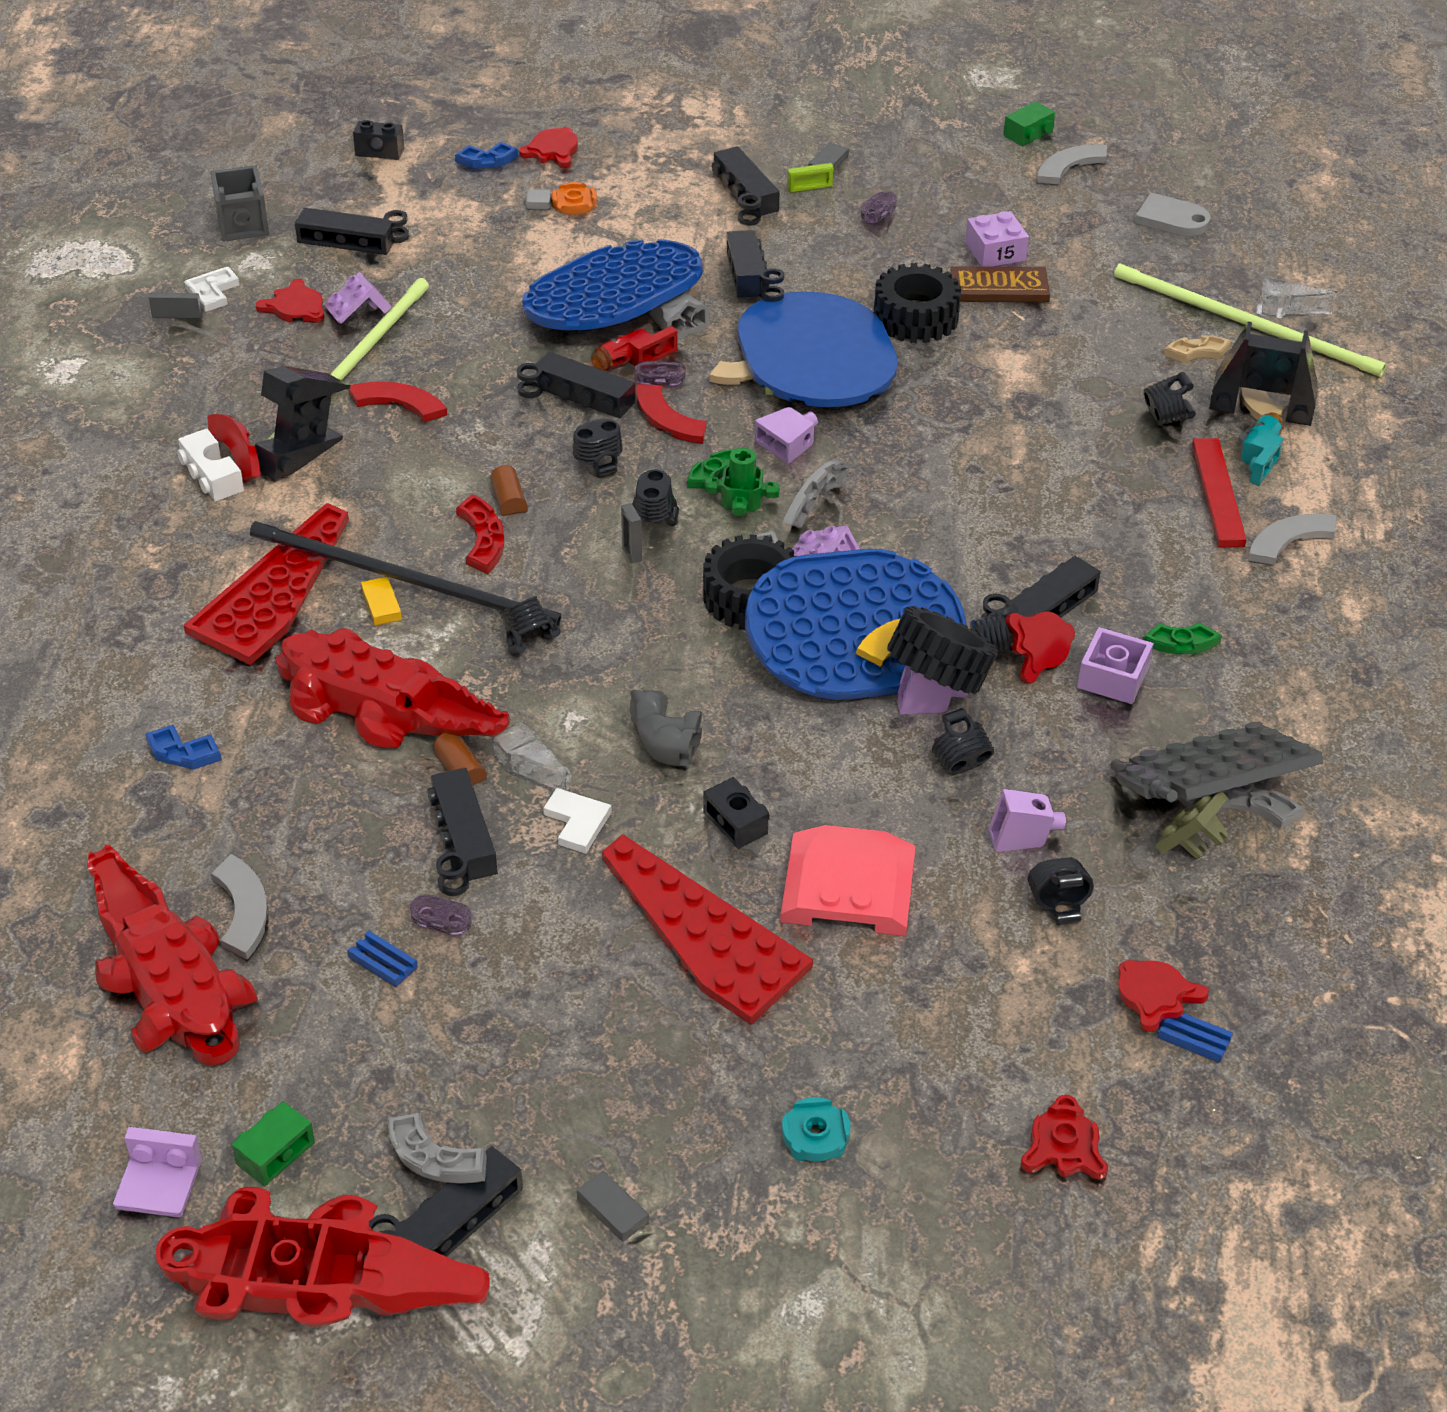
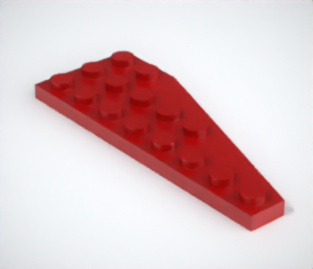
(268, 596)
(719, 945)

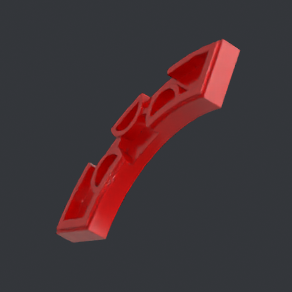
(413, 398)
(663, 417)
(235, 437)
(489, 533)

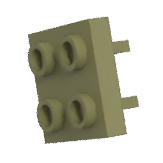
(1190, 821)

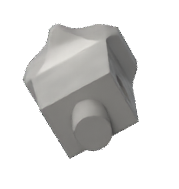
(683, 314)

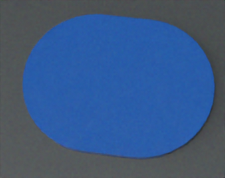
(612, 285)
(817, 349)
(821, 606)

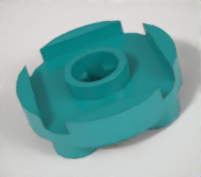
(812, 1146)

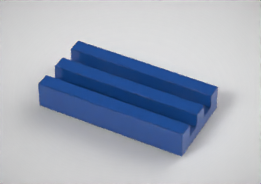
(387, 955)
(1197, 1031)

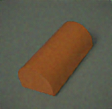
(508, 490)
(455, 754)

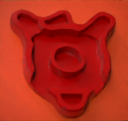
(552, 144)
(294, 302)
(1042, 640)
(1156, 991)
(1066, 1140)

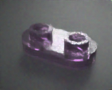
(878, 206)
(660, 373)
(444, 915)

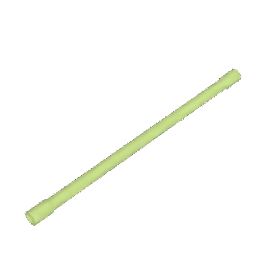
(1134, 276)
(413, 294)

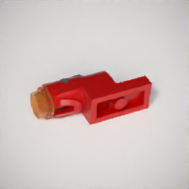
(635, 348)

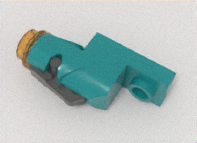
(1262, 445)

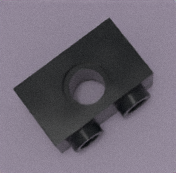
(388, 146)
(736, 812)

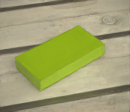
(810, 177)

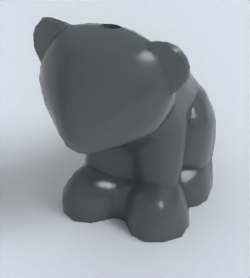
(664, 737)

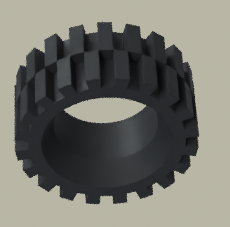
(912, 318)
(733, 563)
(942, 649)

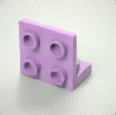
(352, 295)
(827, 540)
(158, 1172)

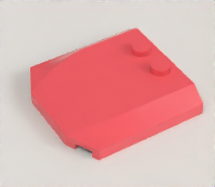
(849, 878)

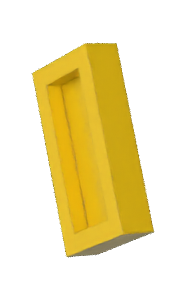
(381, 601)

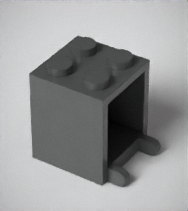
(239, 203)

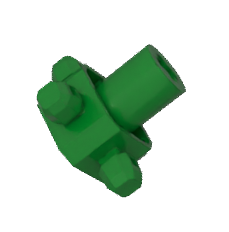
(742, 484)

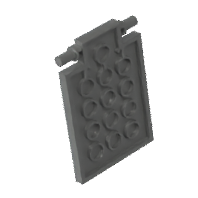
(1215, 763)

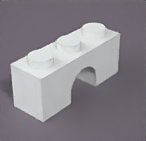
(202, 456)

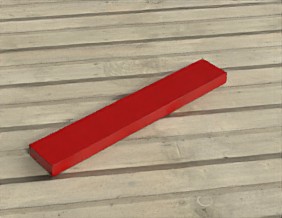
(1218, 492)

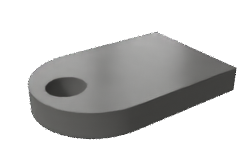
(1173, 215)

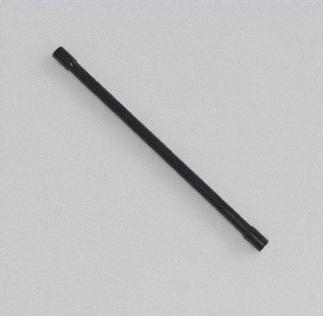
(275, 535)

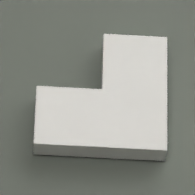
(210, 287)
(583, 818)

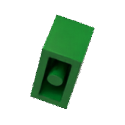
(1029, 123)
(273, 1143)

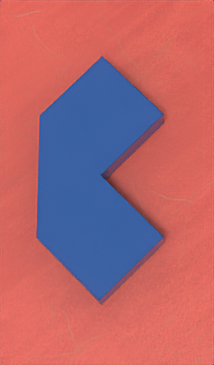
(476, 158)
(168, 748)

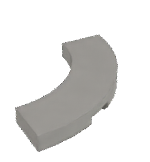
(1060, 162)
(823, 479)
(1279, 534)
(1271, 806)
(249, 903)
(430, 1160)

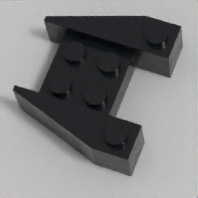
(1268, 366)
(301, 419)

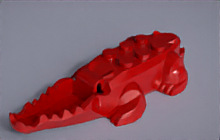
(373, 684)
(165, 964)
(310, 1264)

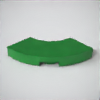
(709, 468)
(1182, 639)

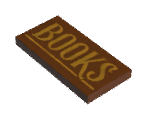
(1002, 284)

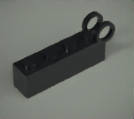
(747, 183)
(350, 230)
(748, 267)
(578, 384)
(1056, 592)
(464, 831)
(458, 1208)

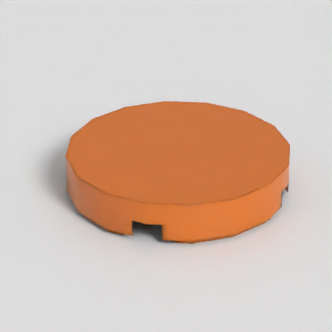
(574, 198)

